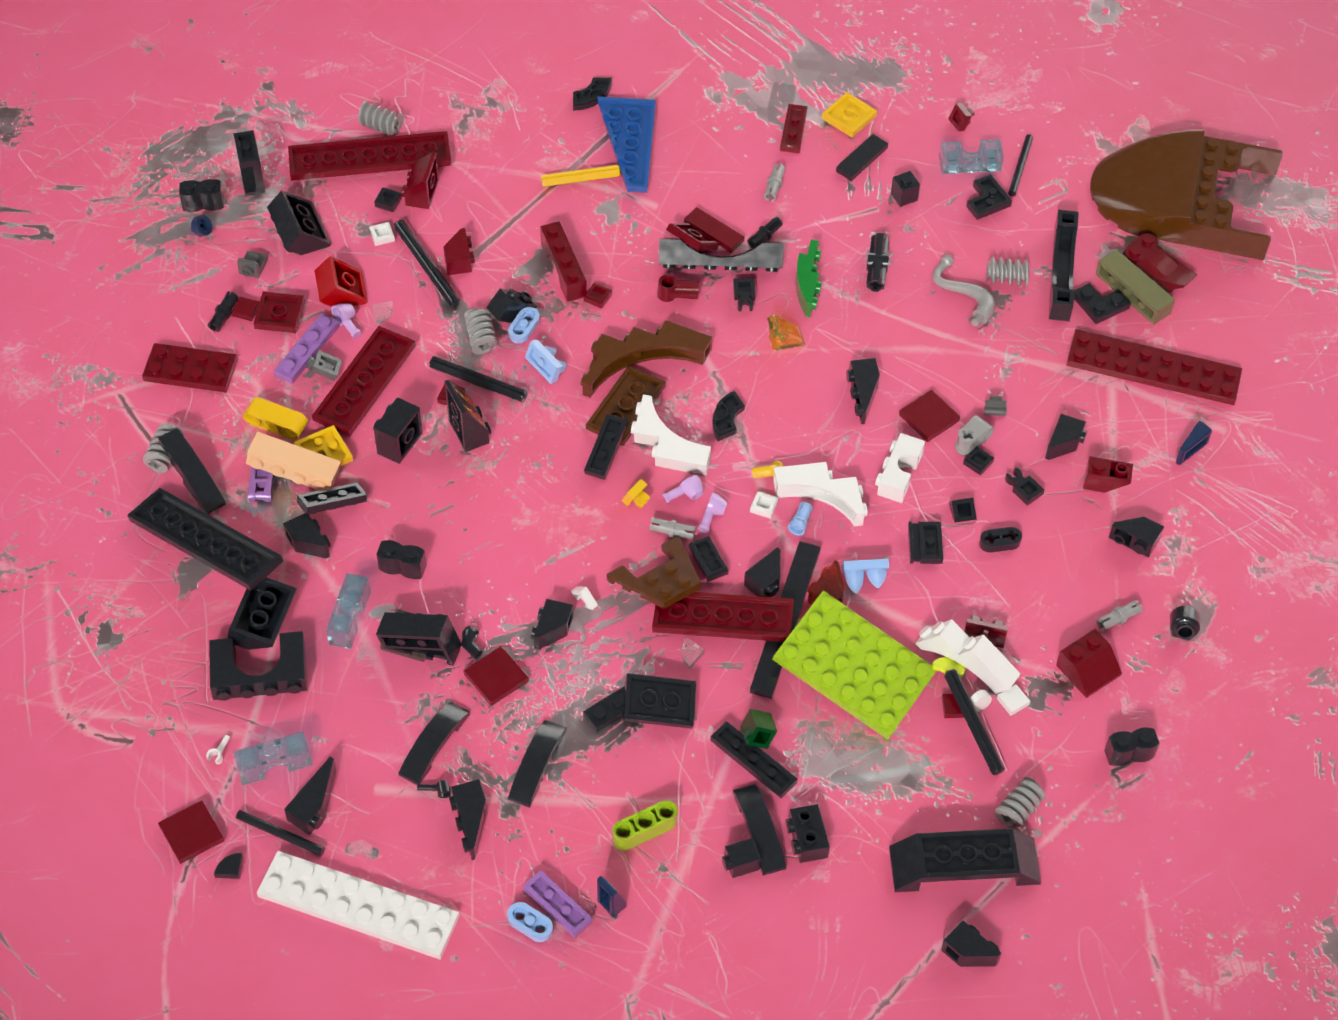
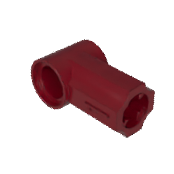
(671, 288)

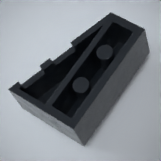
(419, 633)

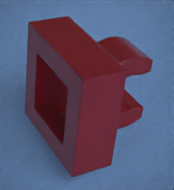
(960, 116)

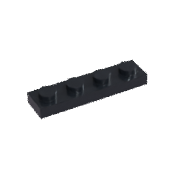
(754, 760)

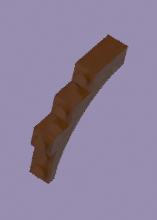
(669, 342)

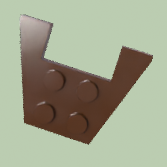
(666, 582)

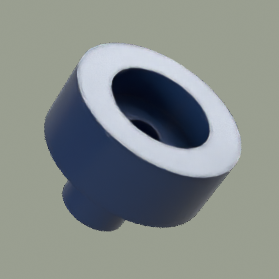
(201, 225)

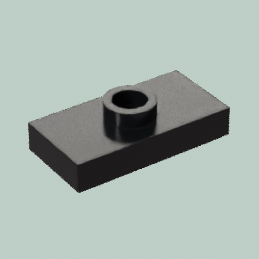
(708, 558)

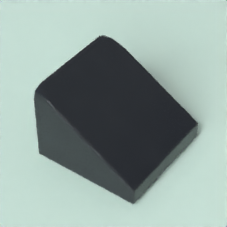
(963, 510)

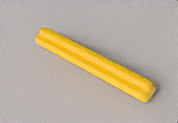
(580, 175)

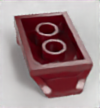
(1158, 263)

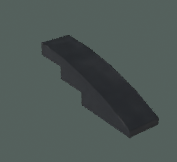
(192, 471)

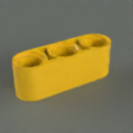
(275, 418)

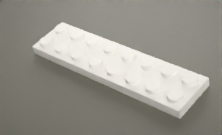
(358, 904)

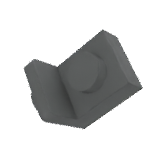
(252, 264)
(323, 365)

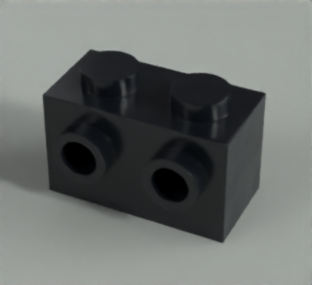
(808, 833)

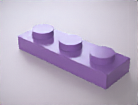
(557, 904)

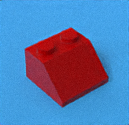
(340, 283)

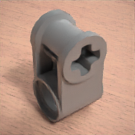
(973, 435)

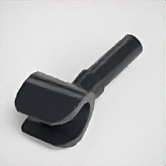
(442, 788)

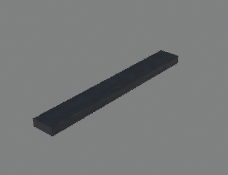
(795, 588)

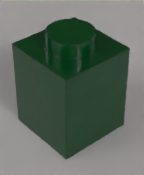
(758, 728)

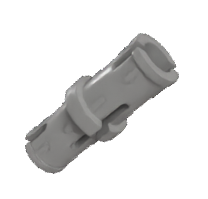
(774, 182)
(672, 528)
(1119, 615)

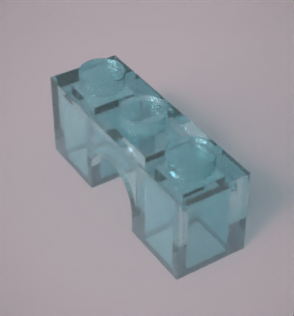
(956, 160)
(351, 599)
(257, 759)

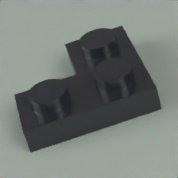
(991, 198)
(1099, 307)

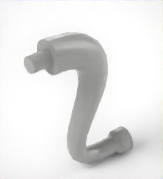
(982, 296)

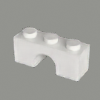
(905, 453)

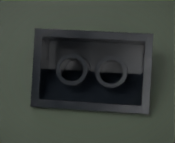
(298, 224)
(261, 614)

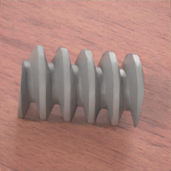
(380, 120)
(1008, 271)
(480, 330)
(155, 456)
(1020, 803)

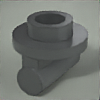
(995, 406)

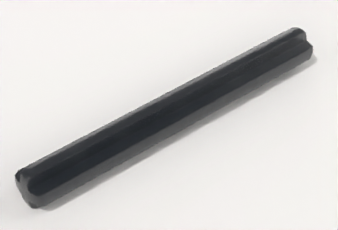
(478, 378)
(974, 722)

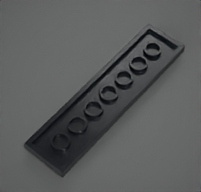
(205, 538)

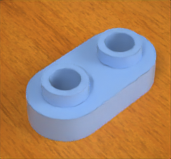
(522, 326)
(532, 921)

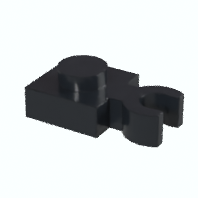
(744, 292)
(1025, 488)

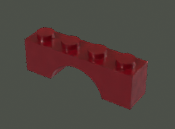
(569, 271)

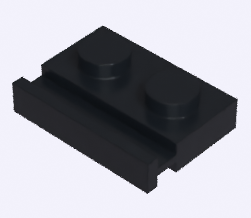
(925, 542)

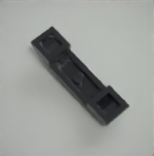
(431, 742)
(535, 762)
(760, 828)

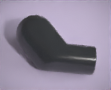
(468, 641)

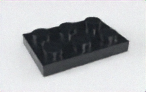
(659, 700)

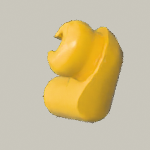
(766, 471)

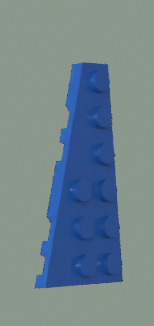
(631, 134)

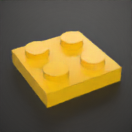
(849, 114)

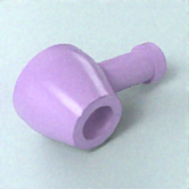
(344, 314)
(691, 487)
(715, 506)

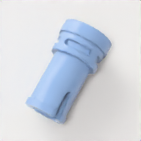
(799, 522)

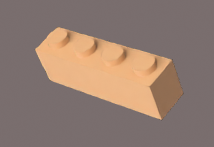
(292, 462)

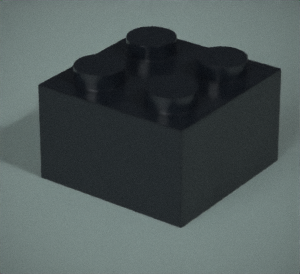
(397, 430)

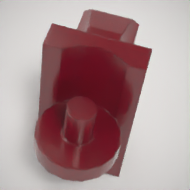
(994, 631)

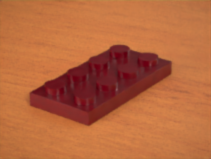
(190, 367)

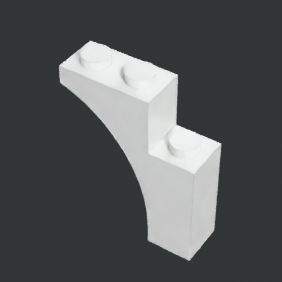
(668, 448)
(817, 483)
(973, 653)

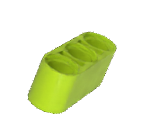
(638, 834)

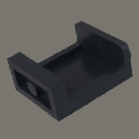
(249, 163)

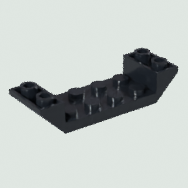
(963, 857)

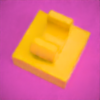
(637, 495)

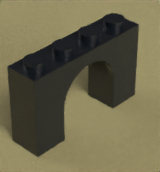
(285, 677)

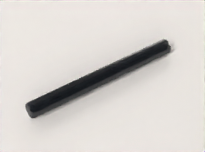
(427, 263)

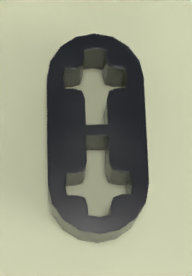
(1000, 539)

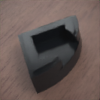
(229, 867)

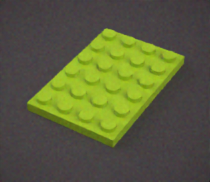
(854, 664)

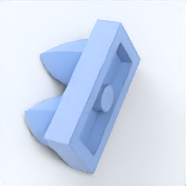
(544, 361)
(855, 570)

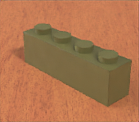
(1136, 286)

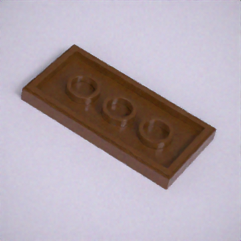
(624, 398)

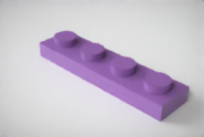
(307, 346)

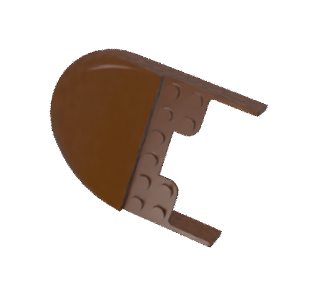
(1169, 190)

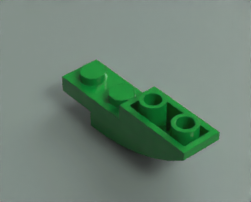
(808, 278)

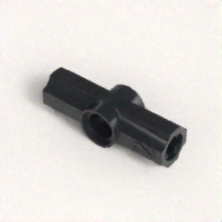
(877, 262)

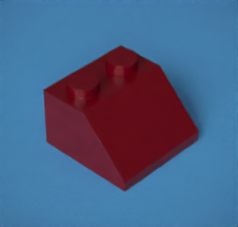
(421, 182)
(1089, 663)

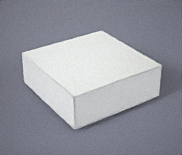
(382, 233)
(764, 504)
(1013, 700)

